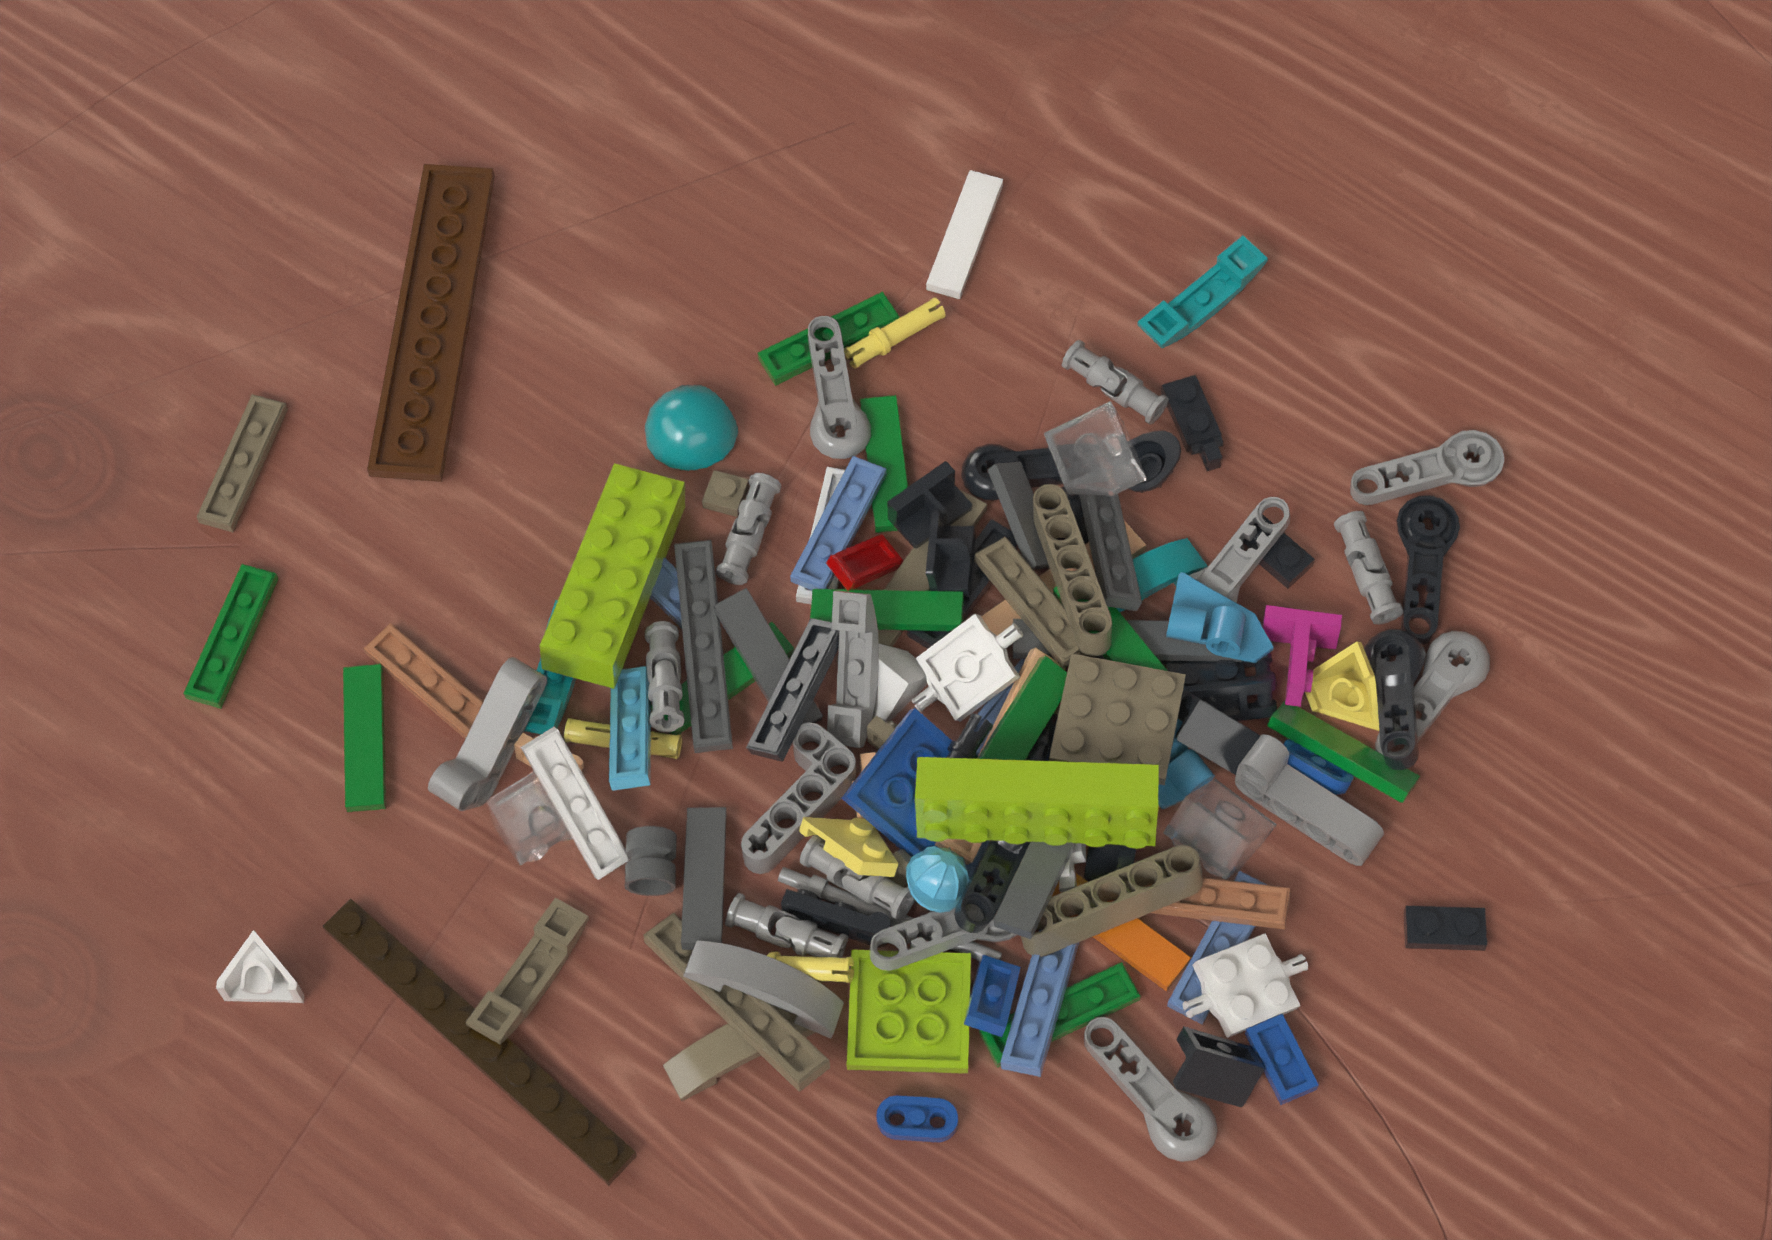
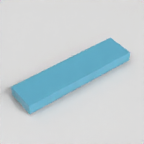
(630, 731)

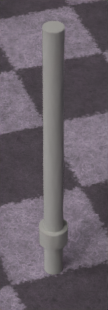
(833, 894)

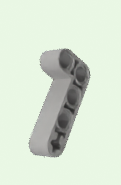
(491, 740)
(1304, 803)
(793, 805)

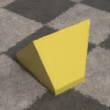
(1346, 688)

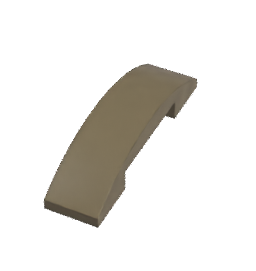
(530, 974)
(714, 1056)

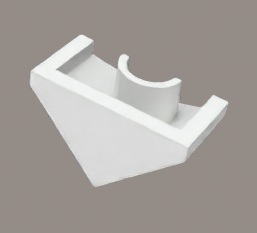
(898, 681)
(257, 976)

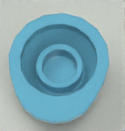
(937, 878)

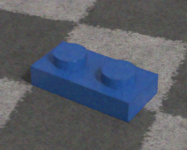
(992, 995)
(1282, 1059)

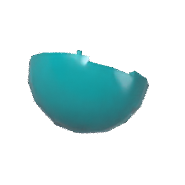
(690, 428)

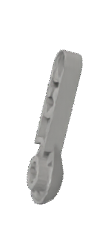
(834, 397)
(1433, 468)
(1233, 563)
(1444, 681)
(944, 936)
(1155, 1097)

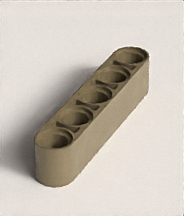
(1072, 584)
(1130, 898)

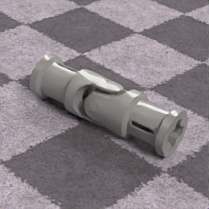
(1113, 380)
(748, 529)
(1368, 567)
(664, 676)
(867, 888)
(791, 931)

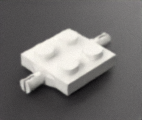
(967, 667)
(1245, 985)

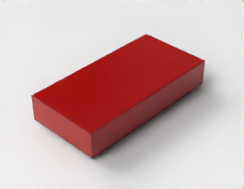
(864, 562)

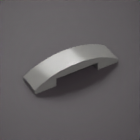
(857, 667)
(768, 980)

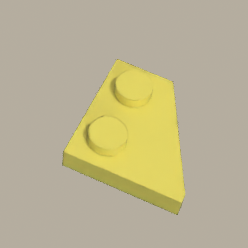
(854, 843)

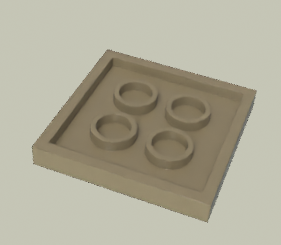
(1117, 714)

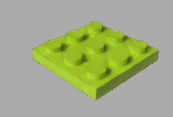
(909, 1014)

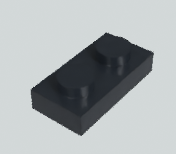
(1284, 560)
(1445, 928)

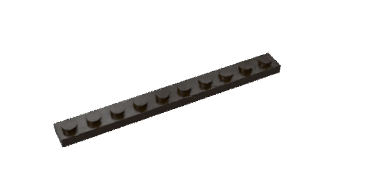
(502, 1063)

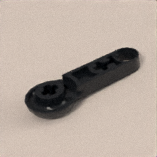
(1037, 464)
(1425, 557)
(1396, 691)
(1000, 862)

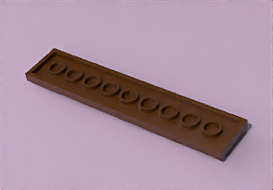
(431, 324)

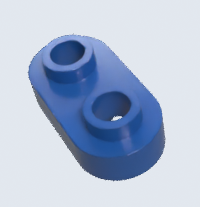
(1318, 769)
(917, 1116)

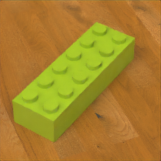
(613, 576)
(1036, 801)

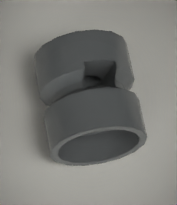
(650, 865)

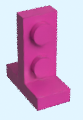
(1304, 632)

